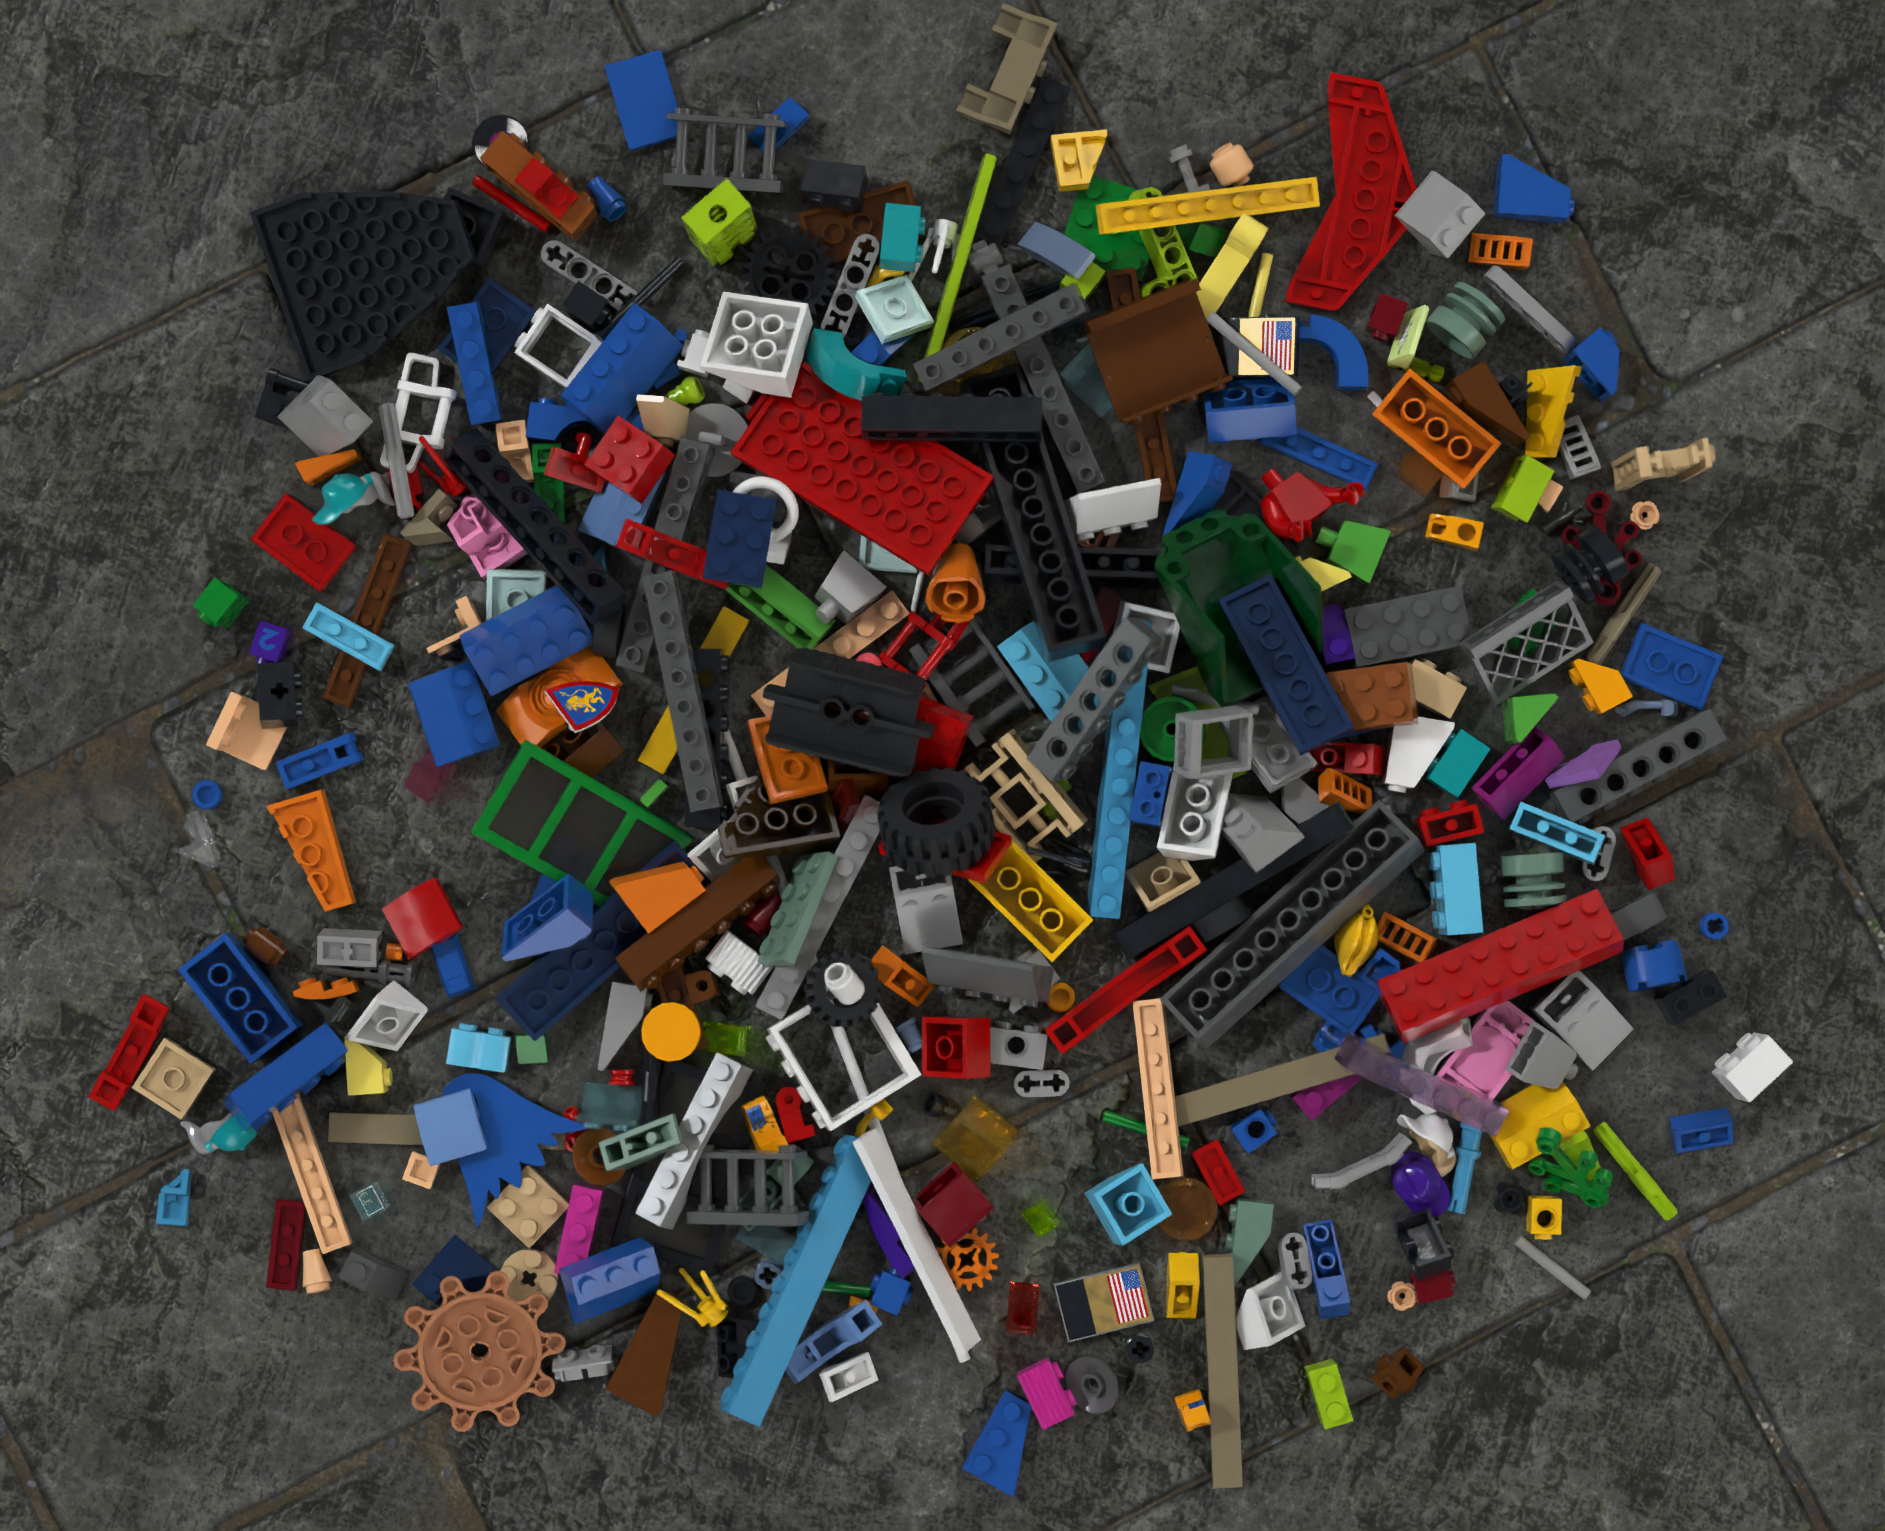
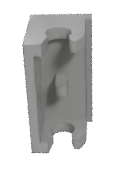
(348, 947)

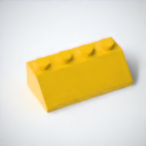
(1034, 903)

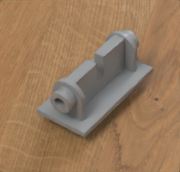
(569, 1363)

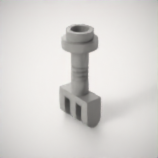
(1181, 156)

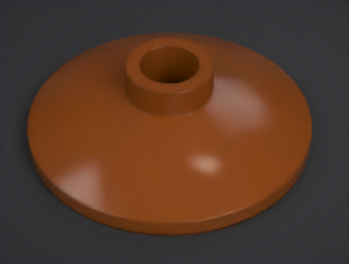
(582, 1154)

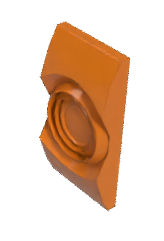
(530, 711)

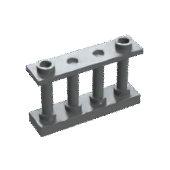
(709, 176)
(943, 680)
(760, 1213)

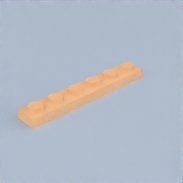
(850, 638)
(1157, 1089)
(312, 1177)

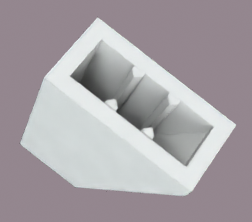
(1412, 751)

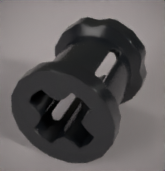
(1147, 1351)

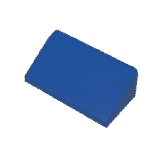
(789, 112)
(1701, 1130)

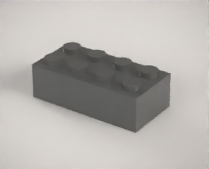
(1407, 626)

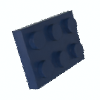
(504, 322)
(739, 539)

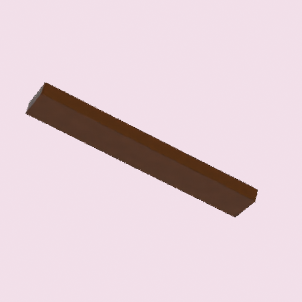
(369, 614)

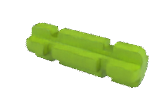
(1423, 368)

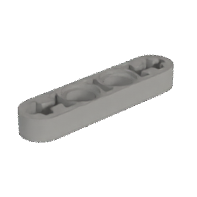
(593, 275)
(849, 288)
(1530, 309)

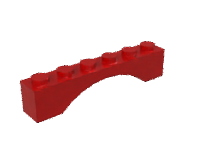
(1125, 988)

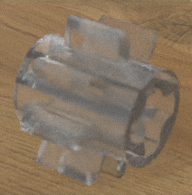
(984, 257)

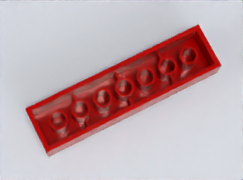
(1500, 966)

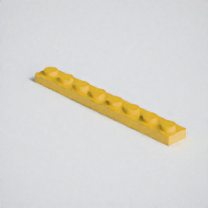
(1207, 205)

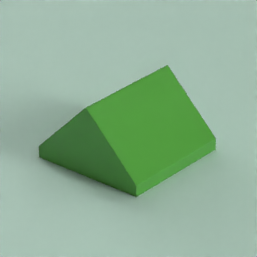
(1523, 714)

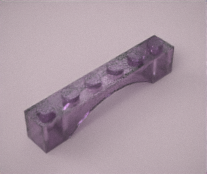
(1421, 1086)

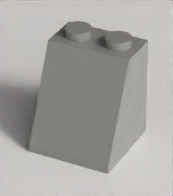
(324, 417)

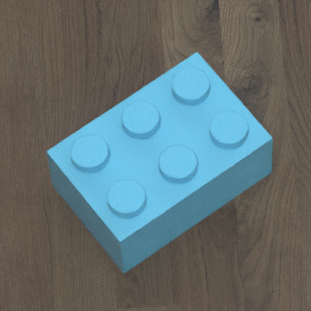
(1455, 889)

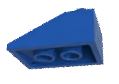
(549, 921)

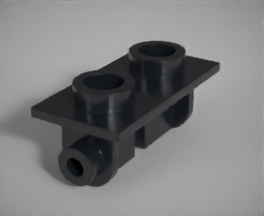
(1514, 390)

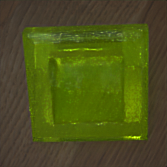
(1040, 1217)

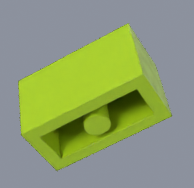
(1328, 1393)

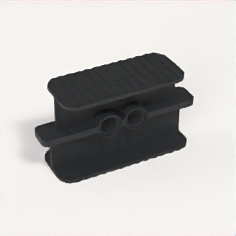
(807, 725)

